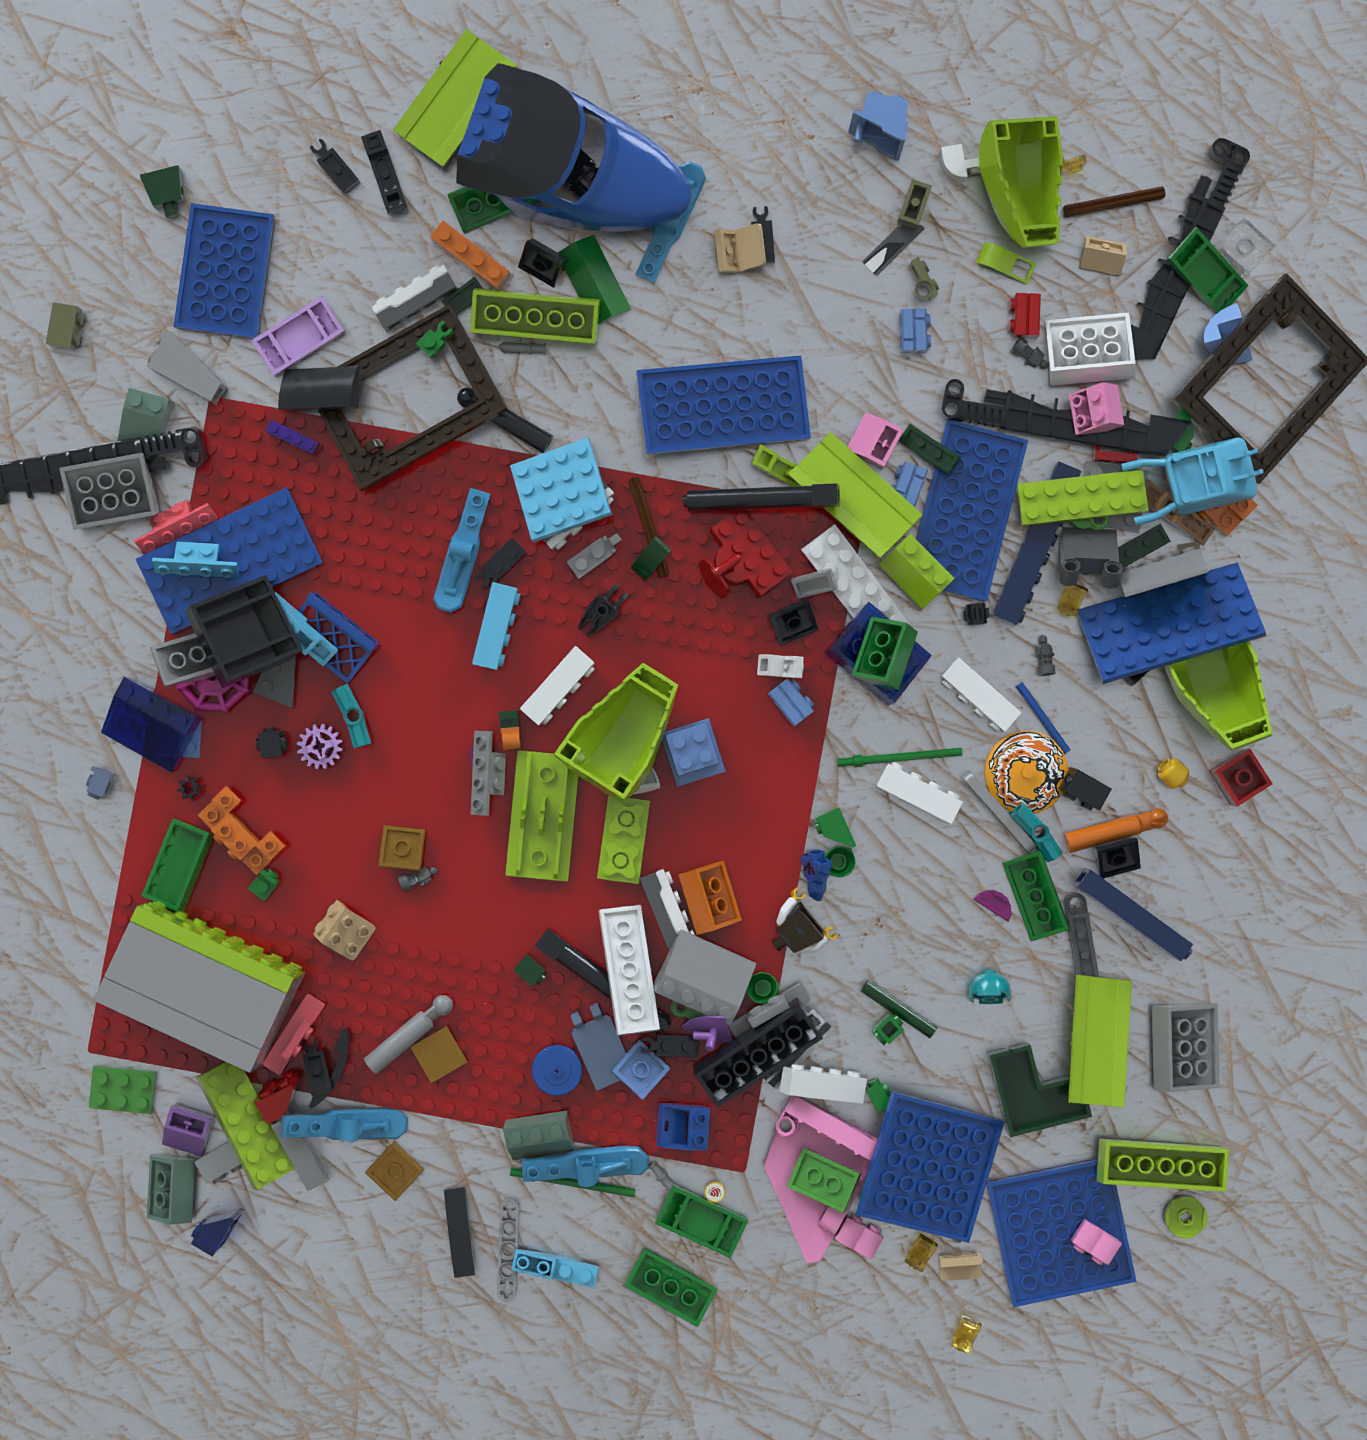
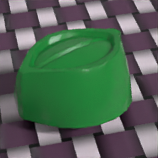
(842, 861)
(762, 987)

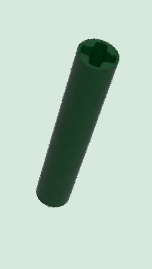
(899, 1008)

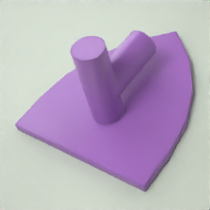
(710, 1029)

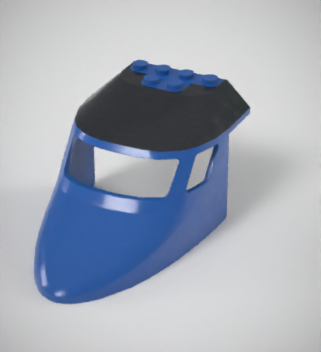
(528, 141)

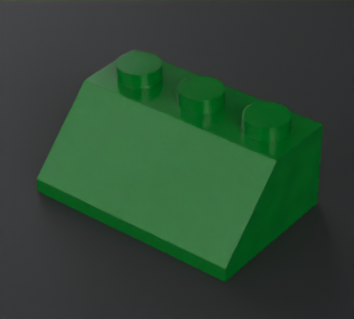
(885, 652)

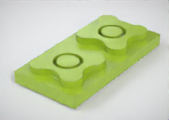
(623, 840)

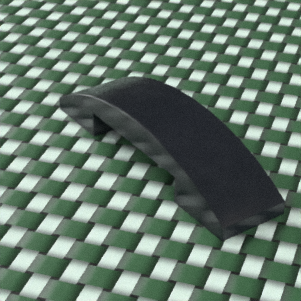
(384, 171)
(343, 1046)

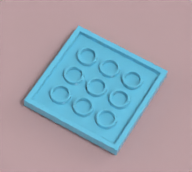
(561, 490)

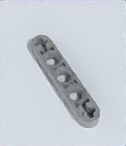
(998, 811)
(504, 1239)

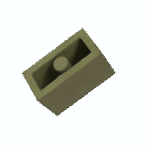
(914, 204)
(64, 326)

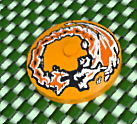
(1025, 770)

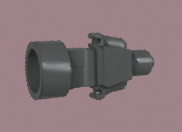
(1033, 356)
(1045, 654)
(423, 877)

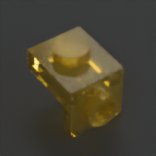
(1074, 165)
(1071, 599)
(920, 1252)
(965, 1334)

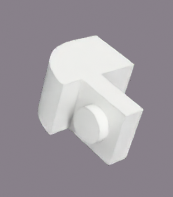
(955, 165)
(780, 666)

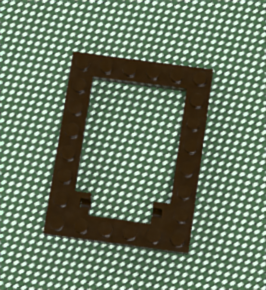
(1344, 364)
(374, 467)

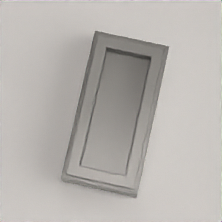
(814, 583)

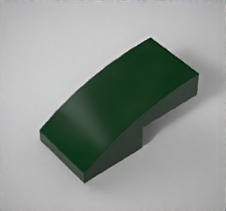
(651, 558)

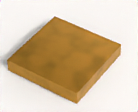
(402, 848)
(439, 1054)
(394, 1171)

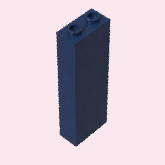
(1133, 915)

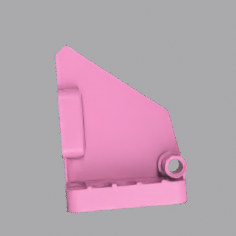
(826, 1135)

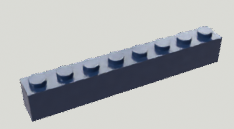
(1029, 562)

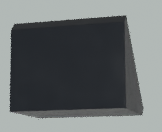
(542, 262)
(793, 622)
(1117, 857)

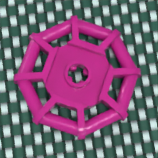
(213, 688)

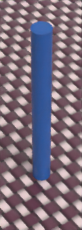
(1043, 717)

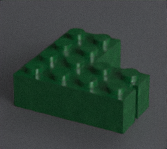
(1025, 1100)

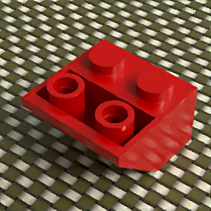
(277, 1096)

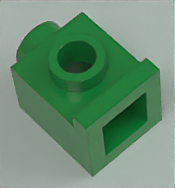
(878, 1094)

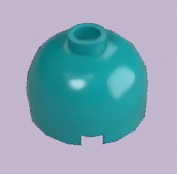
(989, 988)

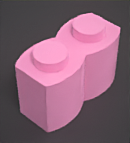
(859, 1236)
(1096, 1242)

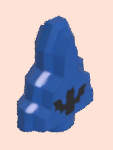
(816, 871)

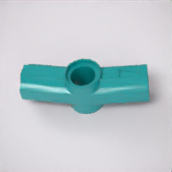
(347, 703)
(1029, 823)

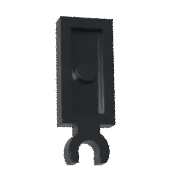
(335, 167)
(767, 234)
(501, 562)
(672, 1046)
(316, 1069)

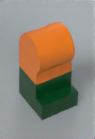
(510, 729)

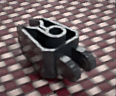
(602, 610)

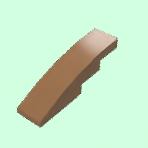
(1189, 524)

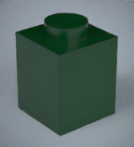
(530, 970)

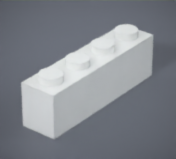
(557, 686)
(980, 694)
(918, 793)
(822, 1084)

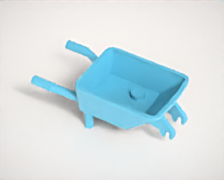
(1204, 477)

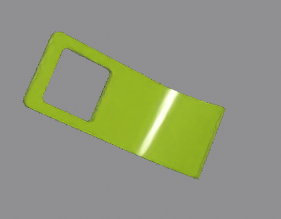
(1003, 260)

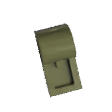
(920, 270)

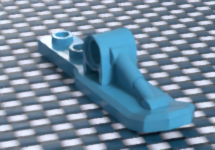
(667, 234)
(462, 554)
(346, 1124)
(587, 1165)

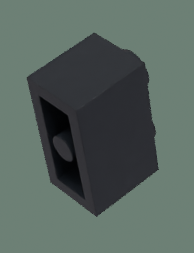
(1085, 789)

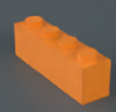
(470, 255)

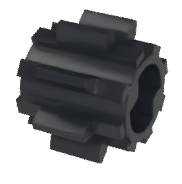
(976, 614)
(196, 786)

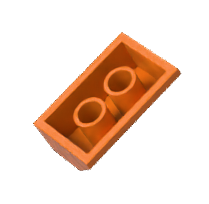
(710, 897)

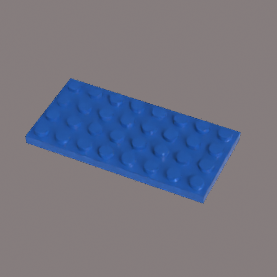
(723, 404)
(971, 506)
(260, 537)
(1171, 623)

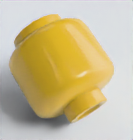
(1173, 773)

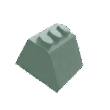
(538, 1135)
(170, 1189)

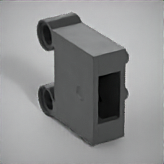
(1087, 553)

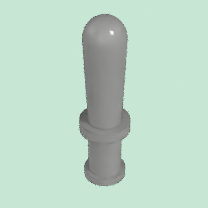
(522, 347)
(661, 1176)

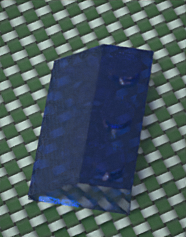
(214, 1232)

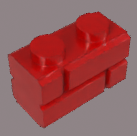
(1025, 315)

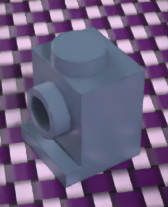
(99, 782)

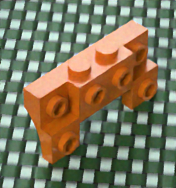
(1228, 516)
(236, 836)

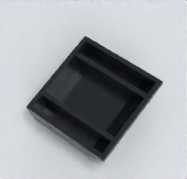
(243, 631)

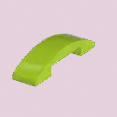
(774, 465)

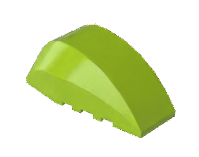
(1023, 177)
(1224, 694)
(621, 734)

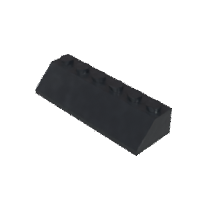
(757, 1053)

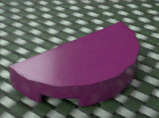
(995, 902)

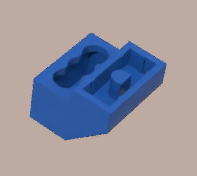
(673, 1118)

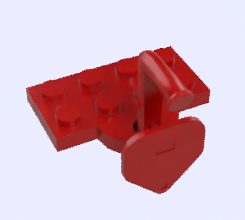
(744, 552)

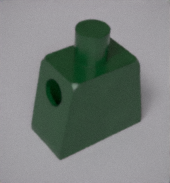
(165, 189)

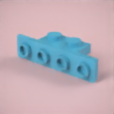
(197, 560)

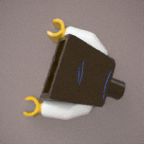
(799, 928)

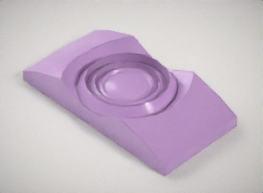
(298, 336)

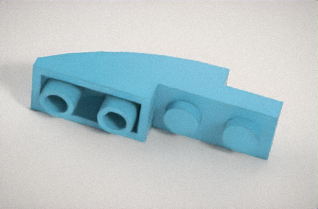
(309, 639)
(555, 1267)

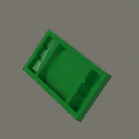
(1207, 271)
(701, 1221)

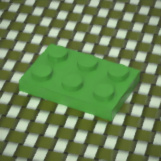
(122, 1089)
(824, 1180)

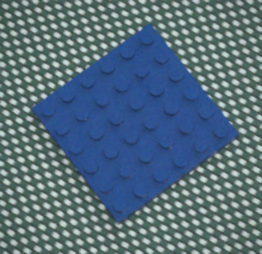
(929, 1167)
(1035, 1228)

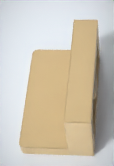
(1103, 255)
(960, 1266)

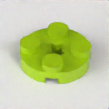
(1193, 1226)

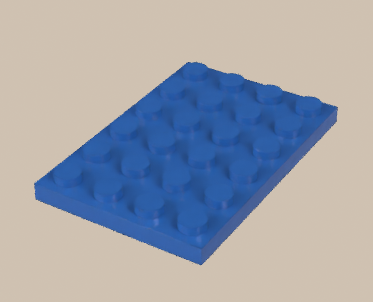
(224, 271)

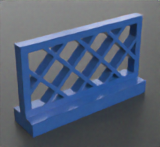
(345, 626)

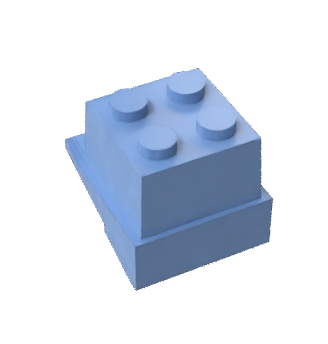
(881, 123)
(693, 752)

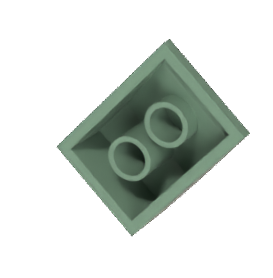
(144, 415)

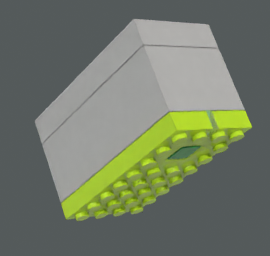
(199, 985)

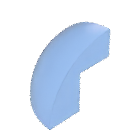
(1220, 327)

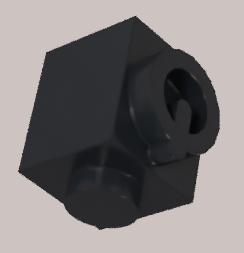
(271, 743)

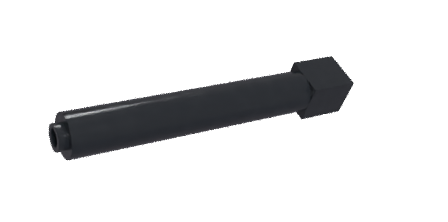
(766, 497)
(584, 967)

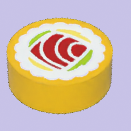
(714, 1191)

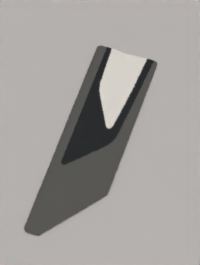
(891, 248)

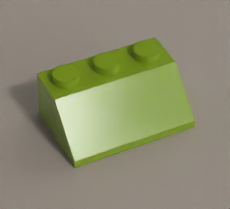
(916, 571)

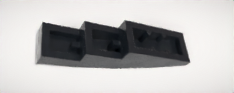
(459, 1232)

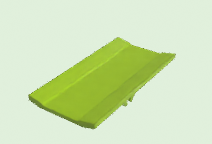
(444, 106)
(867, 502)
(541, 817)
(1100, 1041)

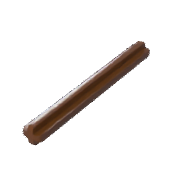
(1114, 201)
(646, 518)

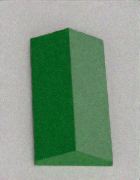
(477, 207)
(594, 278)
(1036, 895)

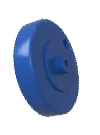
(557, 1070)

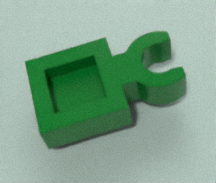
(433, 342)

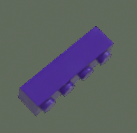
(292, 437)

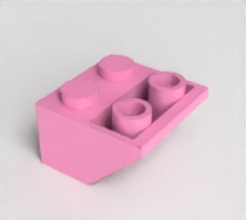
(1096, 409)
(875, 440)

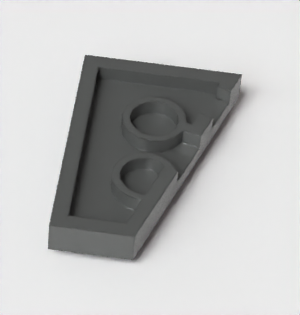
(278, 682)

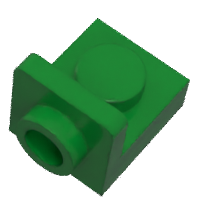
(265, 884)

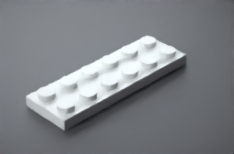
(852, 576)
(628, 970)

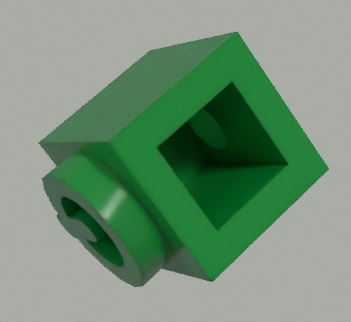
(888, 1029)

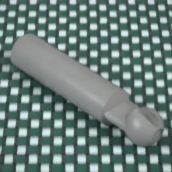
(407, 1034)

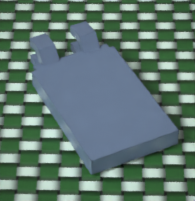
(598, 1046)

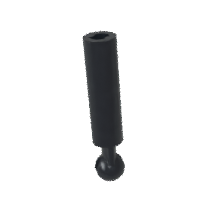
(512, 423)

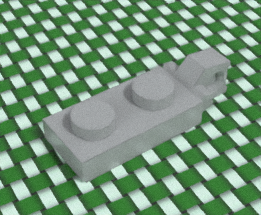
(593, 555)

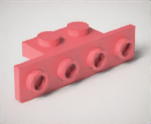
(175, 524)
(293, 1034)

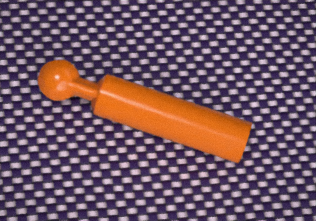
(1115, 830)

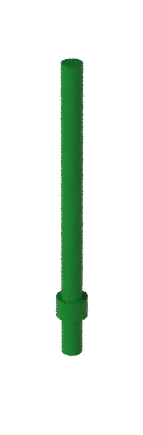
(859, 760)
(574, 1183)

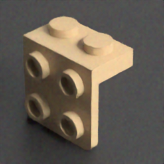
(740, 248)
(344, 930)

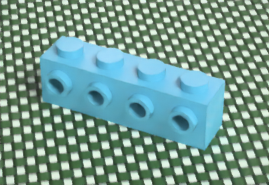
(495, 626)

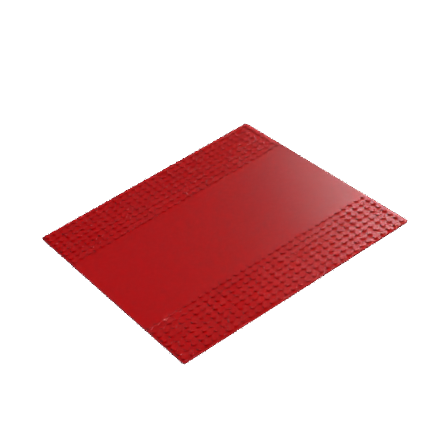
(421, 713)

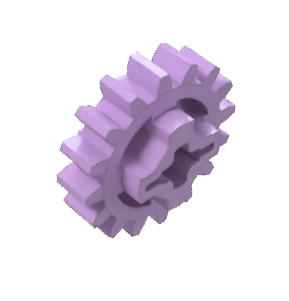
(322, 756)

